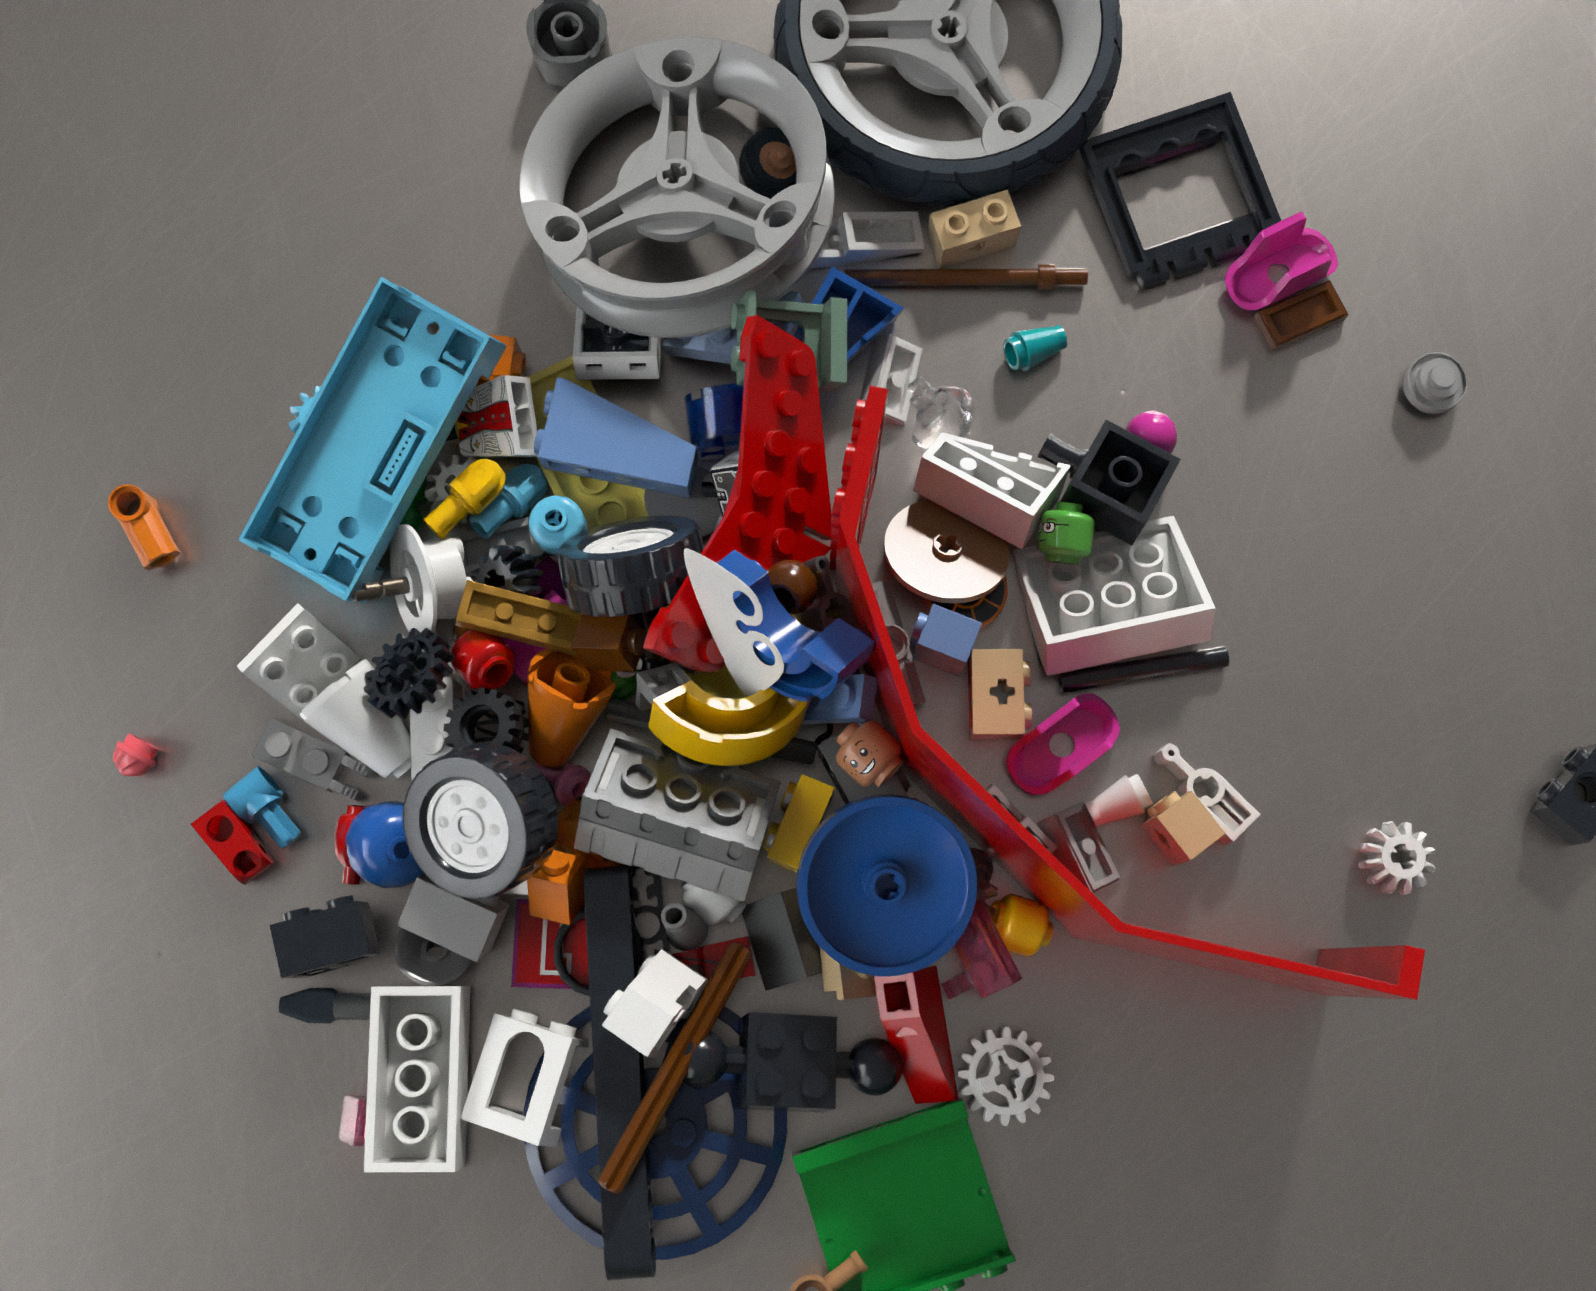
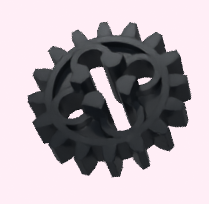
(408, 673)

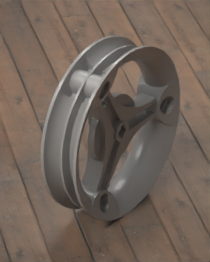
(677, 184)

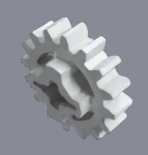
(1023, 1068)

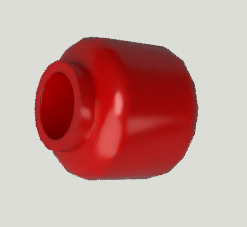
(483, 660)

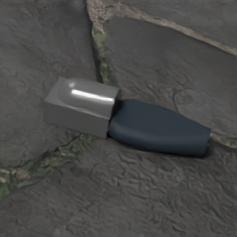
(325, 1005)

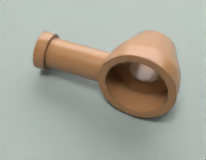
(836, 1278)

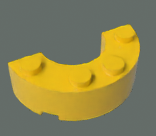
(725, 729)

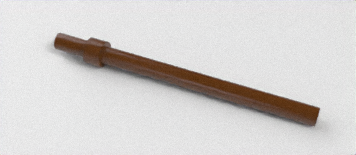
(1044, 276)

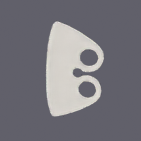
(714, 593)

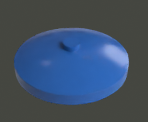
(886, 885)

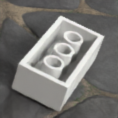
(417, 1079)

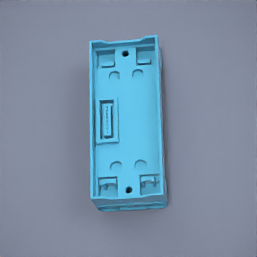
(369, 439)

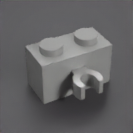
(453, 921)

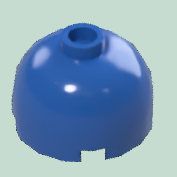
(379, 846)

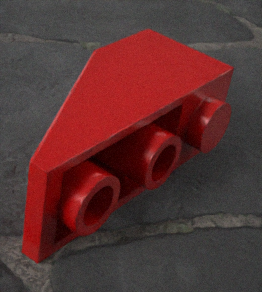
(917, 1029)

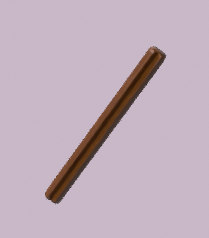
(673, 1069)

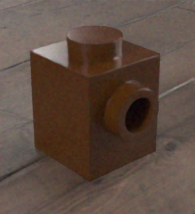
(609, 643)

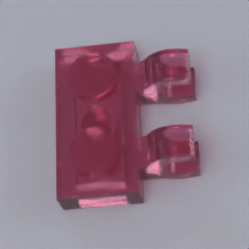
(984, 956)

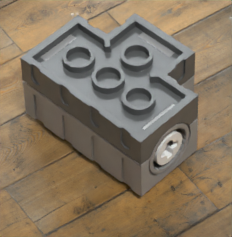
(675, 814)

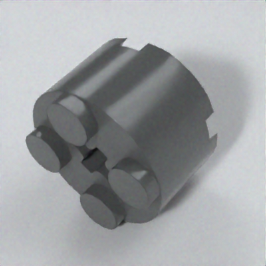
(567, 38)

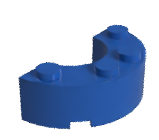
(812, 659)

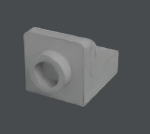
(657, 682)

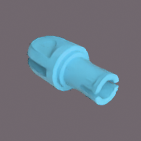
(522, 490)

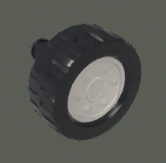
(628, 569)
(480, 820)

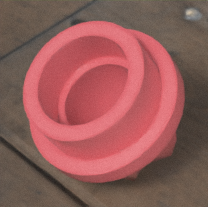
(134, 756)

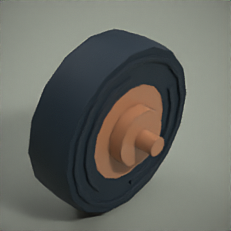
(768, 162)

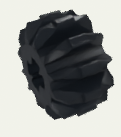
(509, 570)

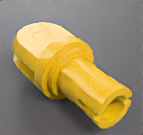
(469, 494)

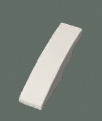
(869, 238)

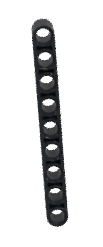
(617, 1070)

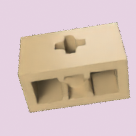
(973, 229)
(985, 672)
(1181, 827)

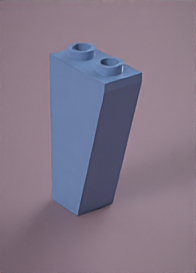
(610, 444)

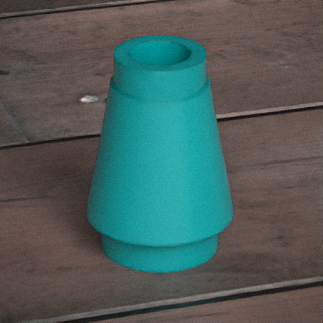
(1033, 346)

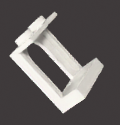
(559, 1048)

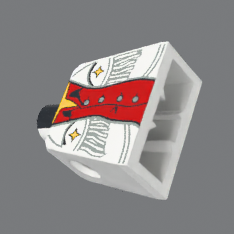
(497, 420)

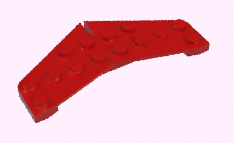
(776, 489)

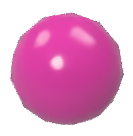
(1154, 428)

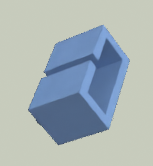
(944, 639)

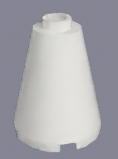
(358, 727)

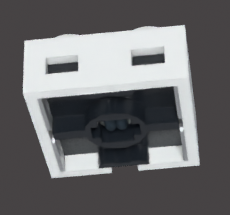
(612, 353)

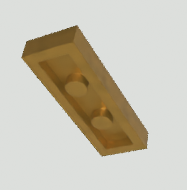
(517, 617)

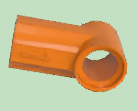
(144, 528)

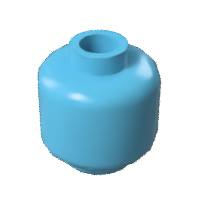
(549, 513)

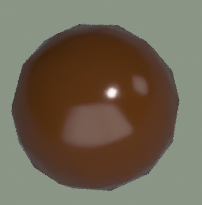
(793, 585)

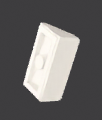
(893, 366)

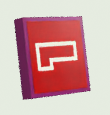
(534, 951)

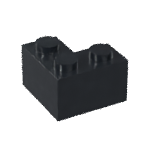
(324, 939)

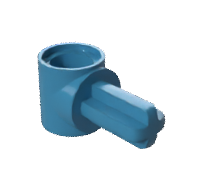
(258, 800)

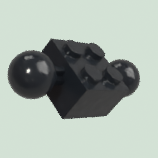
(793, 1063)

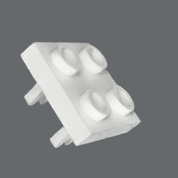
(298, 660)

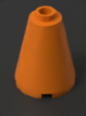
(563, 705)

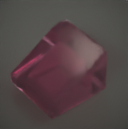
(353, 1120)

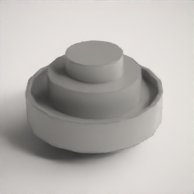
(1435, 382)

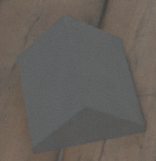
(781, 940)

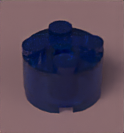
(715, 419)

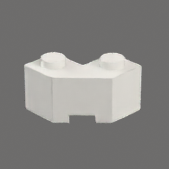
(654, 1002)

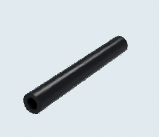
(1143, 669)

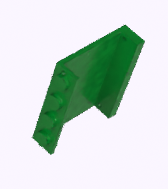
(906, 1202)

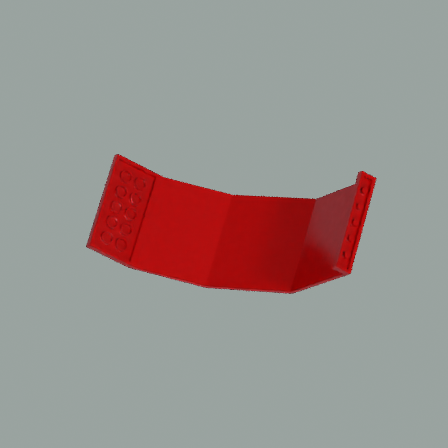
(1345, 972)

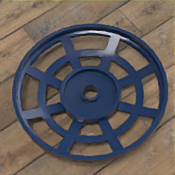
(669, 1151)

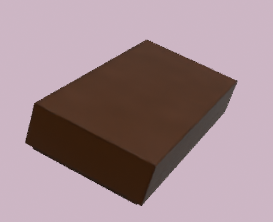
(1301, 315)

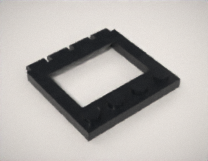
(1161, 139)

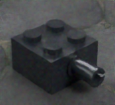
(1114, 479)

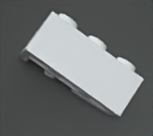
(989, 487)

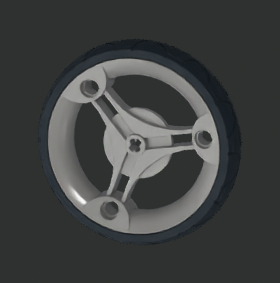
(950, 52)

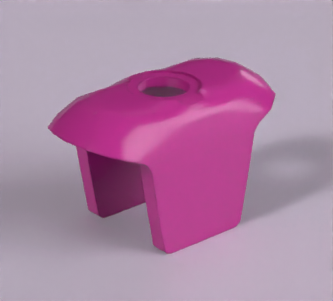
(1287, 243)
(1092, 729)

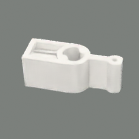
(1223, 803)

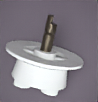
(425, 578)

